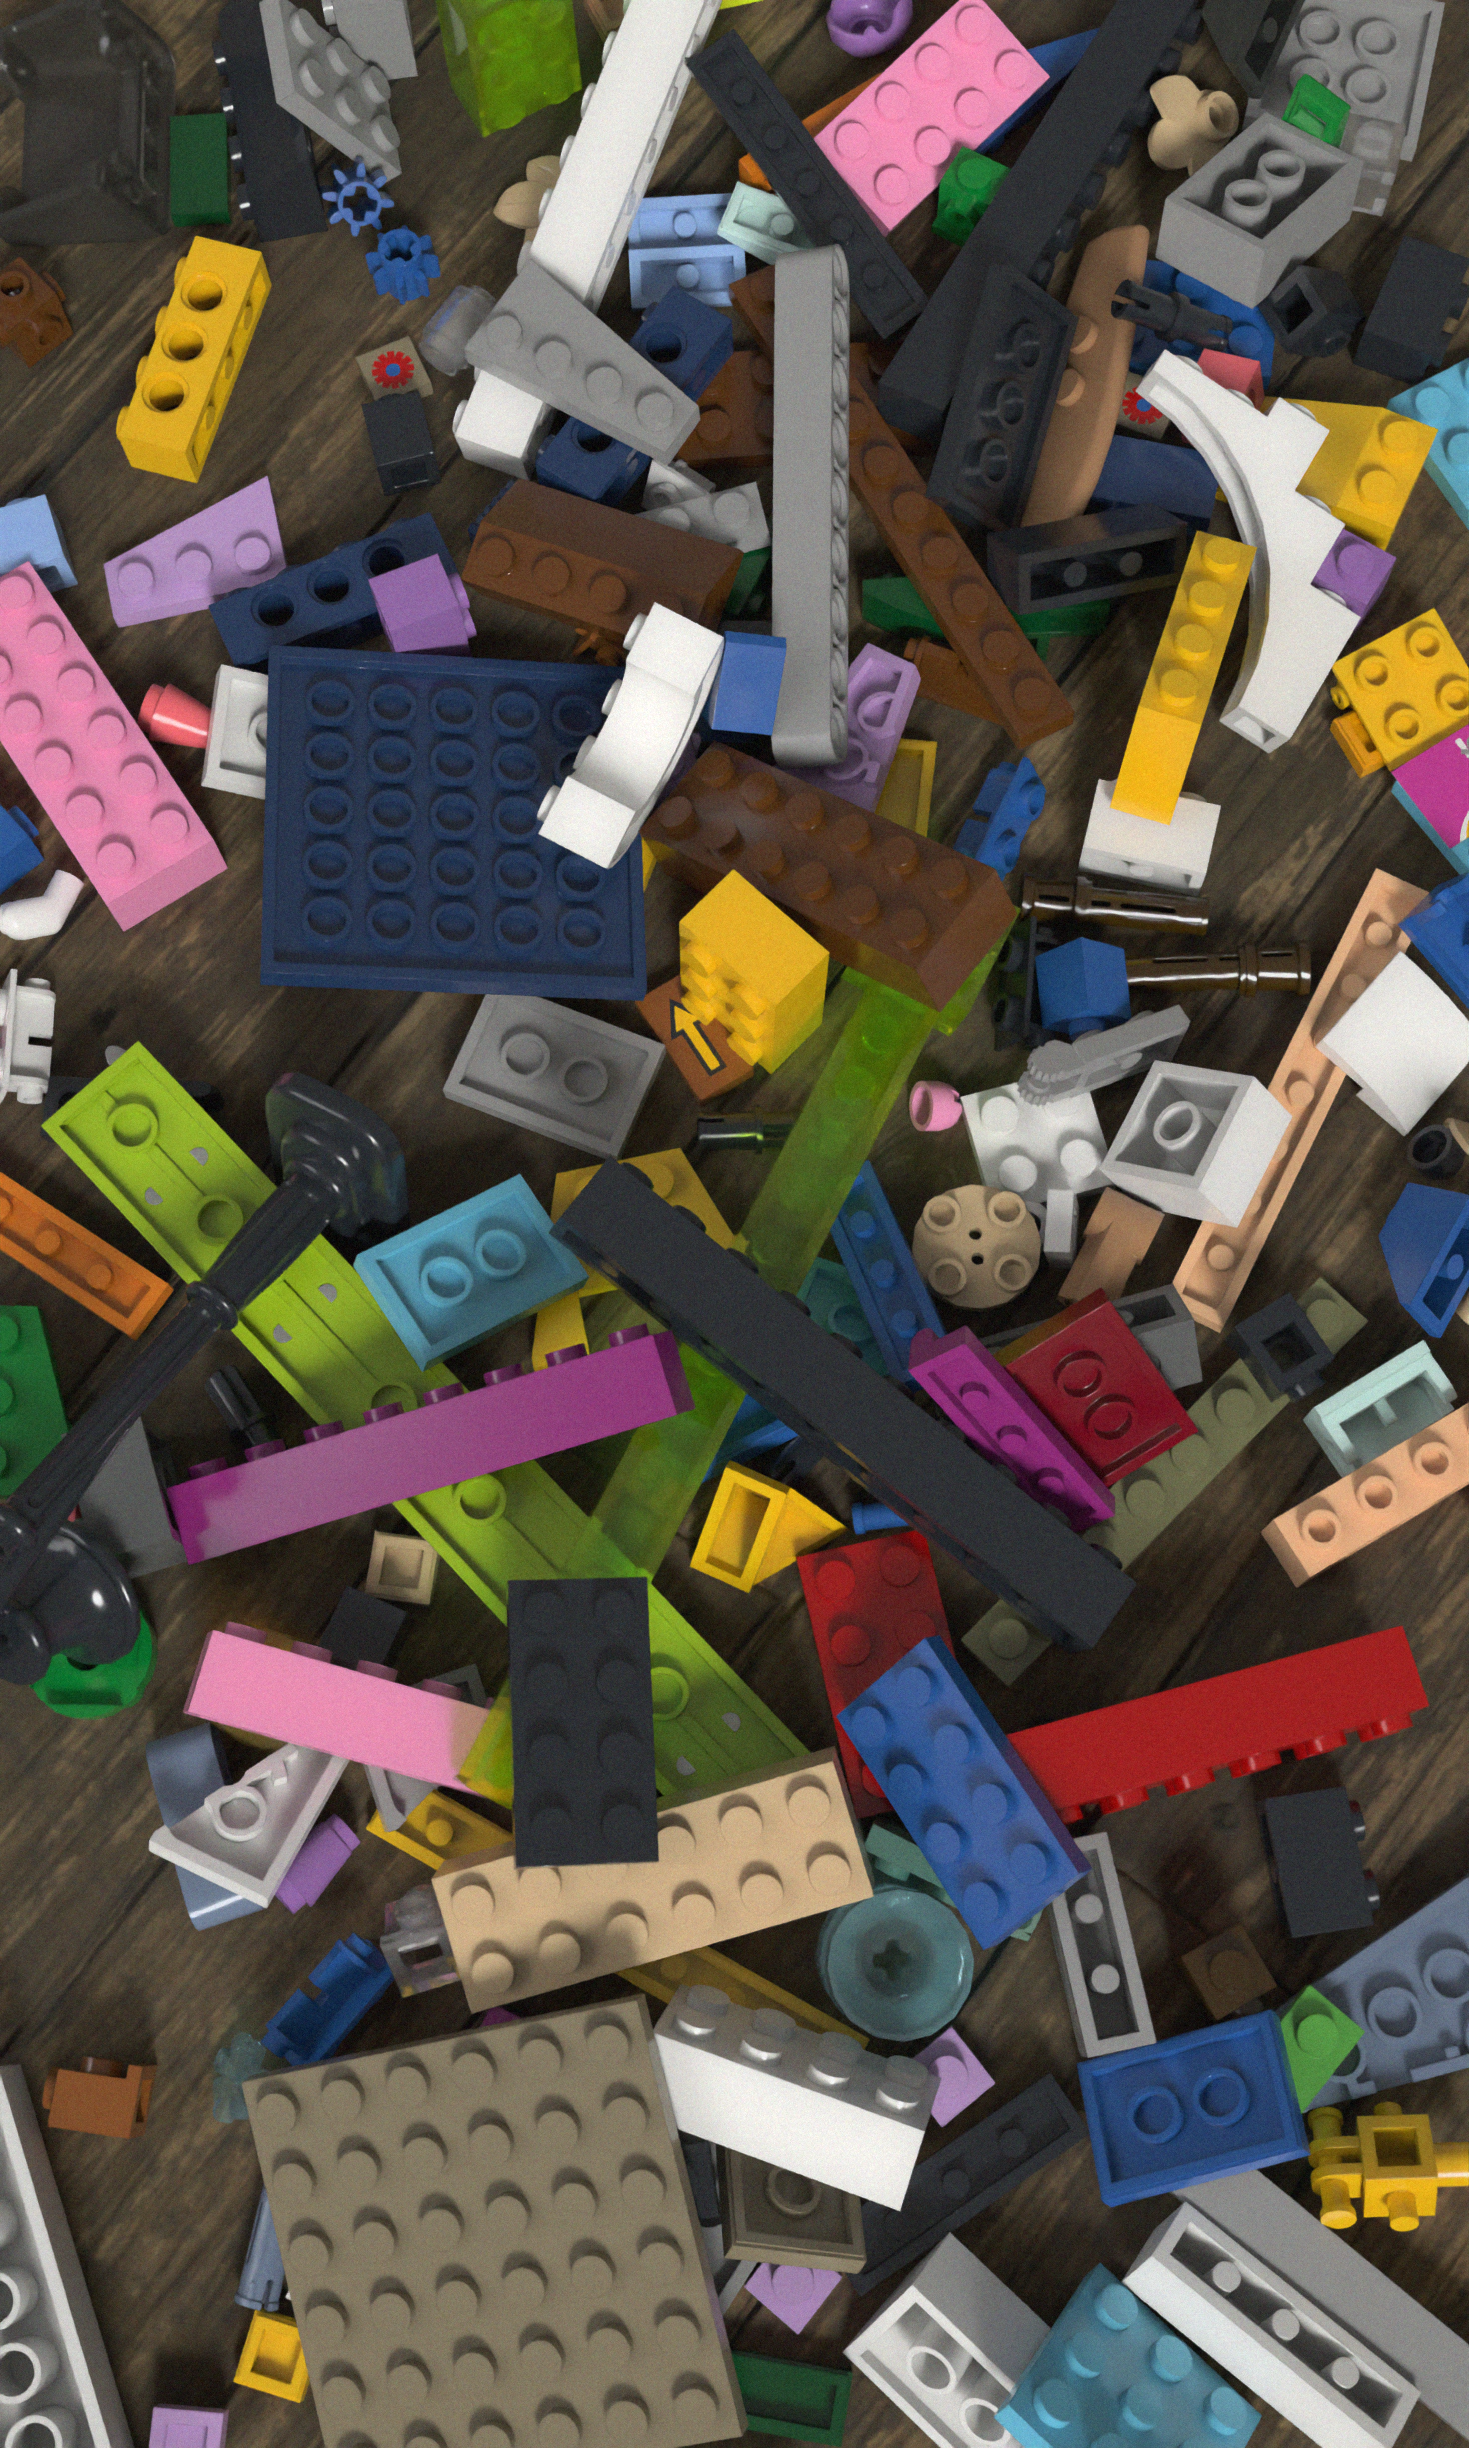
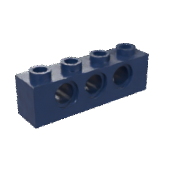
(673, 328)
(301, 590)

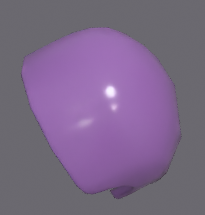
(868, 26)

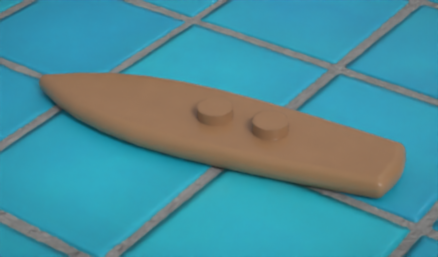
(1092, 378)

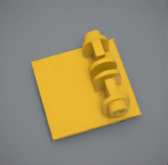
(1406, 688)

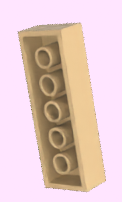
(727, 1866)

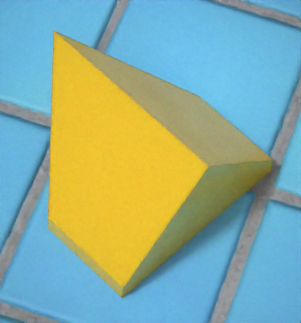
(758, 1529)

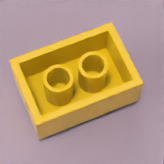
(752, 972)

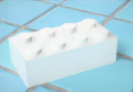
(794, 2094)

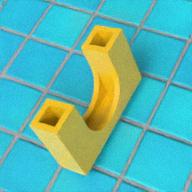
(1182, 677)

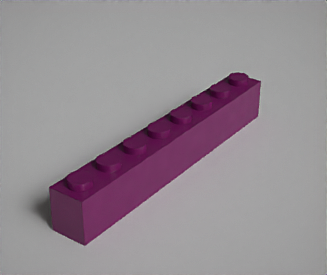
(433, 1445)

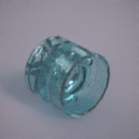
(922, 1989)

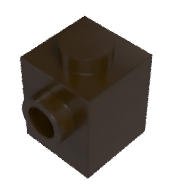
(1225, 1974)

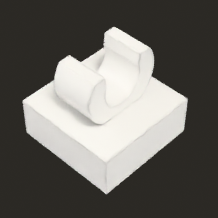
(1058, 1227)

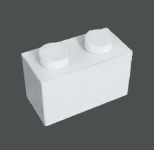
(1150, 851)

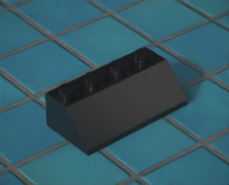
(270, 141)

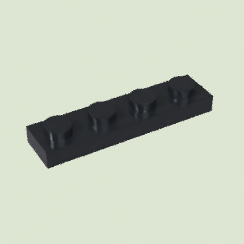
(968, 2177)

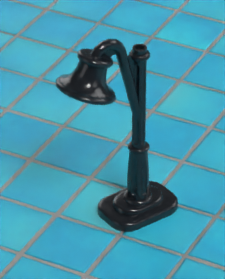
(60, 1583)

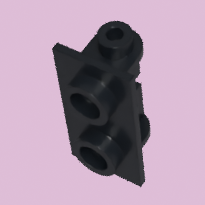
(1017, 1006)

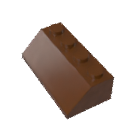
(595, 563)

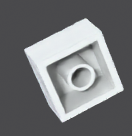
(1196, 1142)

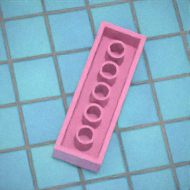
(93, 761)

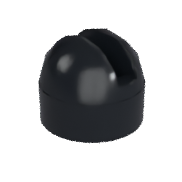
(1435, 1153)

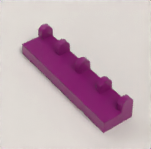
(1007, 1424)

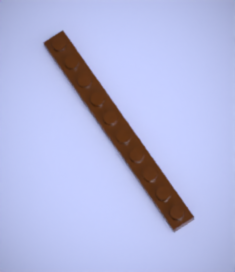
(930, 552)

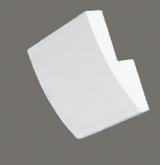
(1400, 1043)

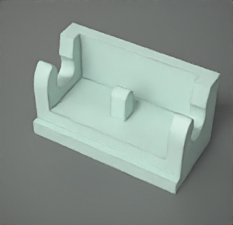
(1382, 1409)

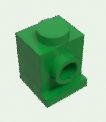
(966, 194)

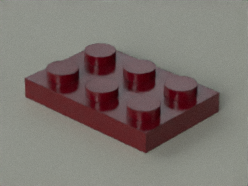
(1098, 1387)

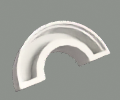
(641, 741)

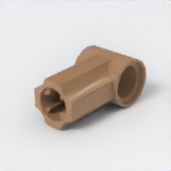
(1112, 1246)

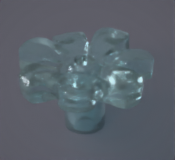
(235, 2066)

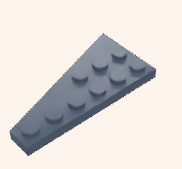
(1408, 1999)

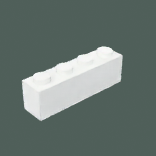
(1269, 2335)

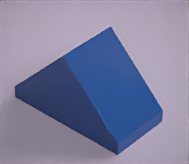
(746, 684)

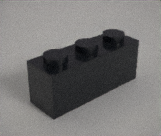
(1086, 558)

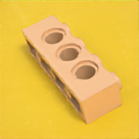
(1373, 1499)

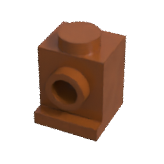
(100, 2097)

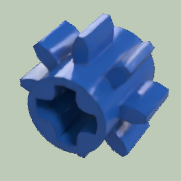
(345, 185)
(403, 264)

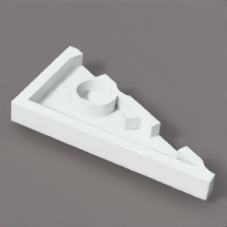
(256, 1826)

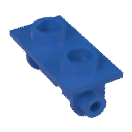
(1011, 800)
(351, 1983)

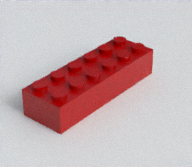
(1223, 1723)

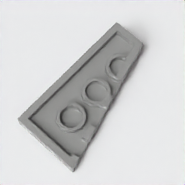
(575, 362)

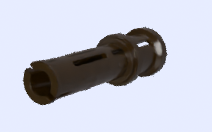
(1081, 904)
(1243, 970)

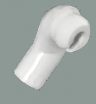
(42, 914)

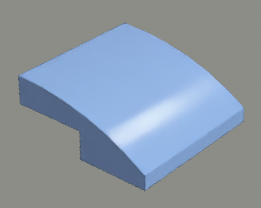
(679, 246)

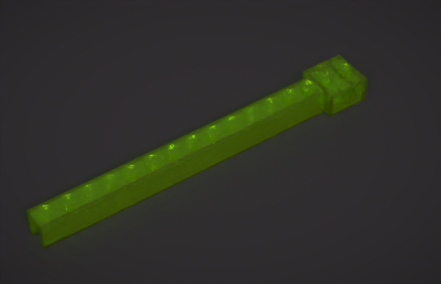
(782, 1236)

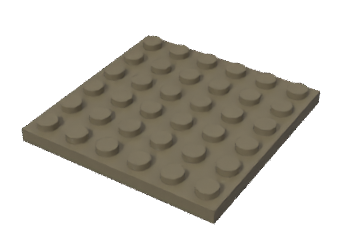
(497, 2240)

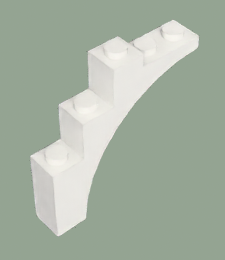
(1258, 464)

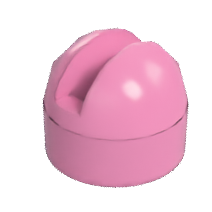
(934, 1106)

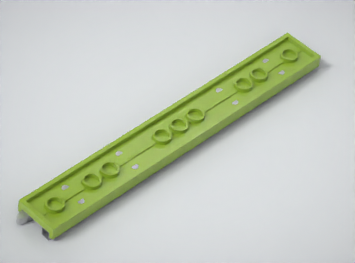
(341, 1357)

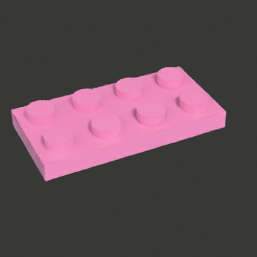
(927, 105)

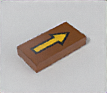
(694, 1049)

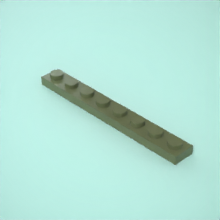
(1158, 1491)

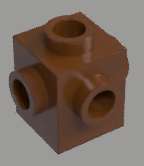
(31, 312)

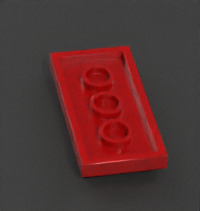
(865, 1615)

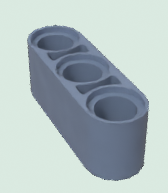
(183, 1773)

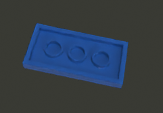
(963, 1792)

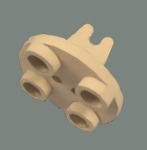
(1006, 1245)

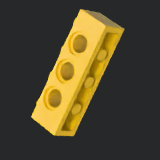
(180, 439)

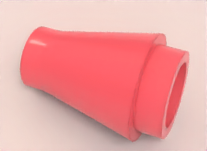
(174, 717)

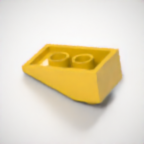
(1363, 465)

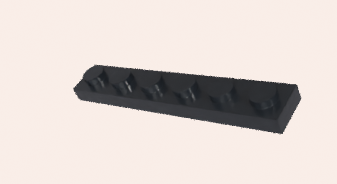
(808, 184)

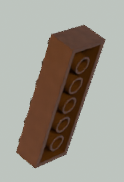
(842, 873)

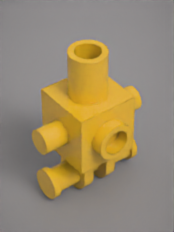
(1385, 2165)

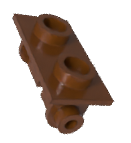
(946, 678)

